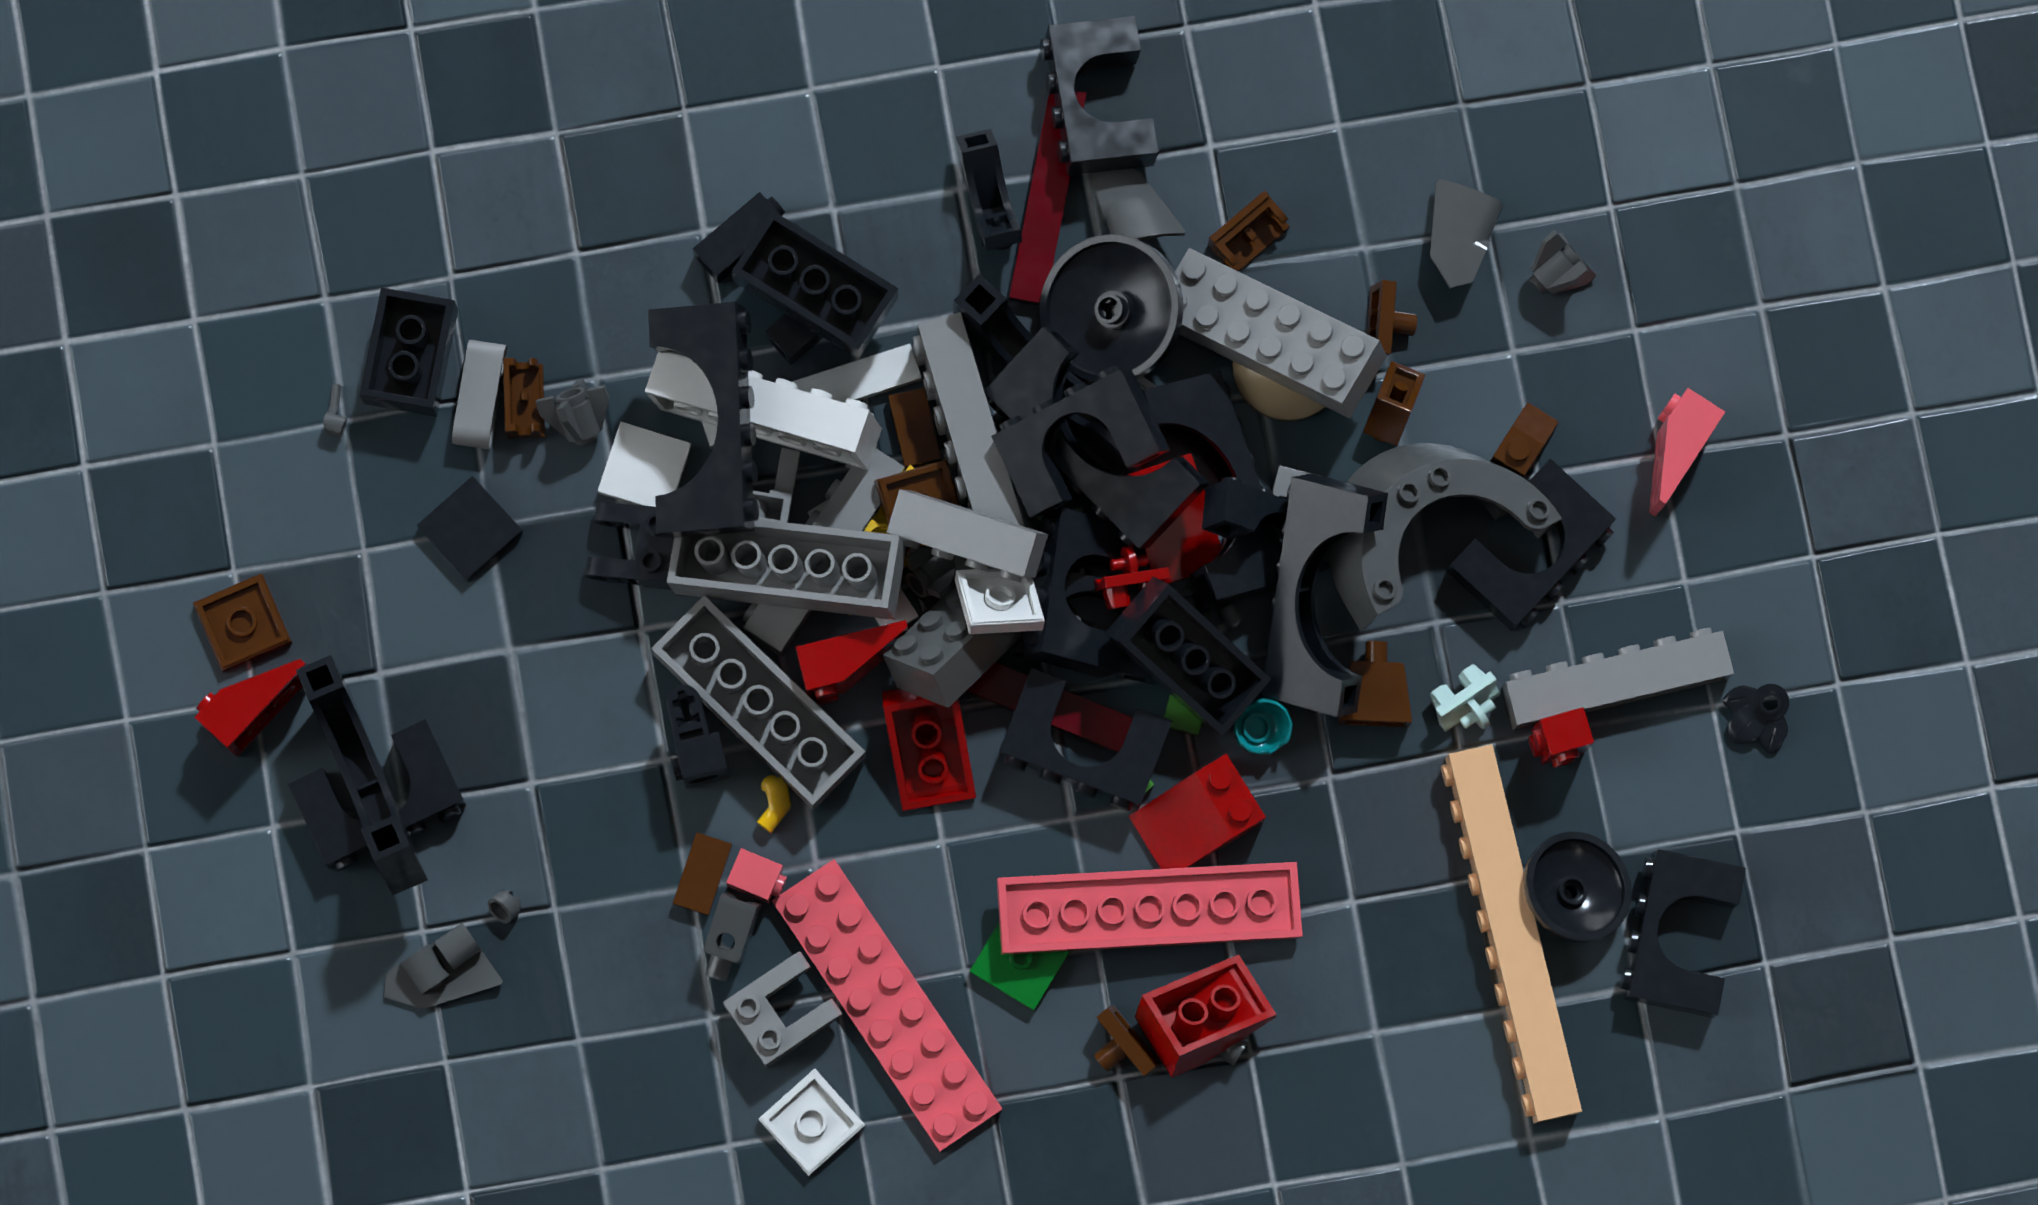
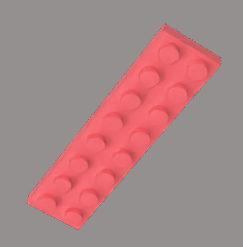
(1149, 908)
(887, 1005)

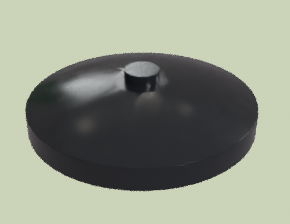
(1114, 305)

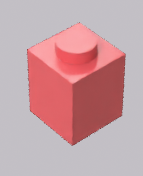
(756, 876)

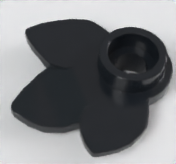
(1753, 719)

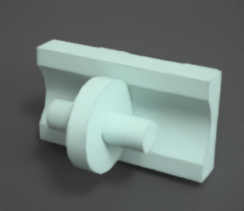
(1470, 703)

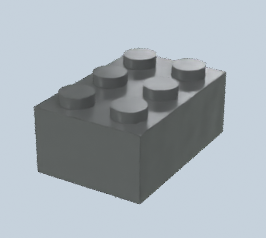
(941, 657)

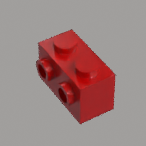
(1561, 737)

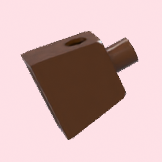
(1383, 690)

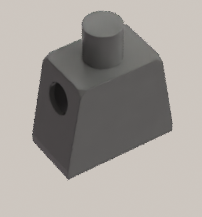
(735, 916)

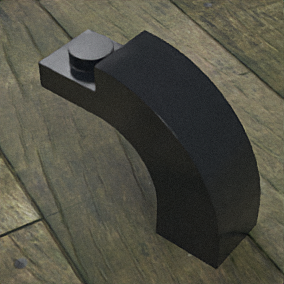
(988, 190)

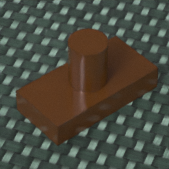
(1384, 319)
(1124, 1043)

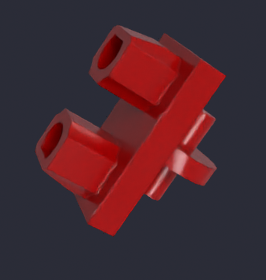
(1116, 587)

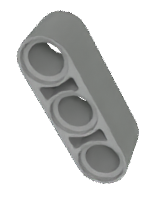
(479, 394)

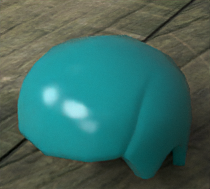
(1263, 727)

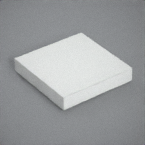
(643, 465)
(998, 603)
(811, 1122)

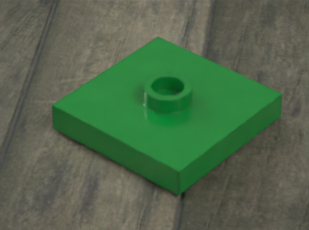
(1017, 975)

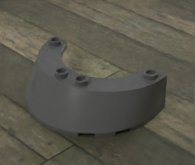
(1415, 477)

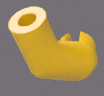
(778, 801)

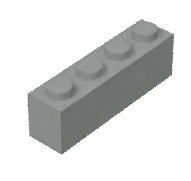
(967, 534)

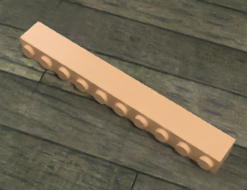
(1512, 935)

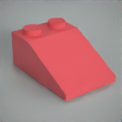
(1684, 431)

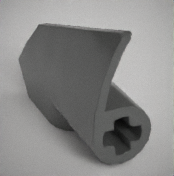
(1132, 206)
(1461, 230)
(442, 972)

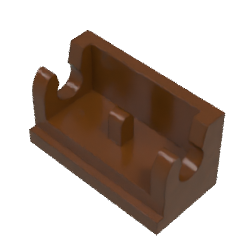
(1249, 232)
(521, 389)

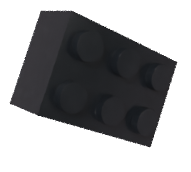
(409, 352)

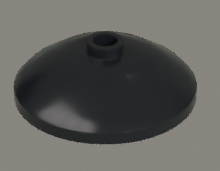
(1592, 875)

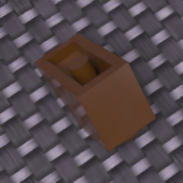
(1394, 403)
(1524, 440)

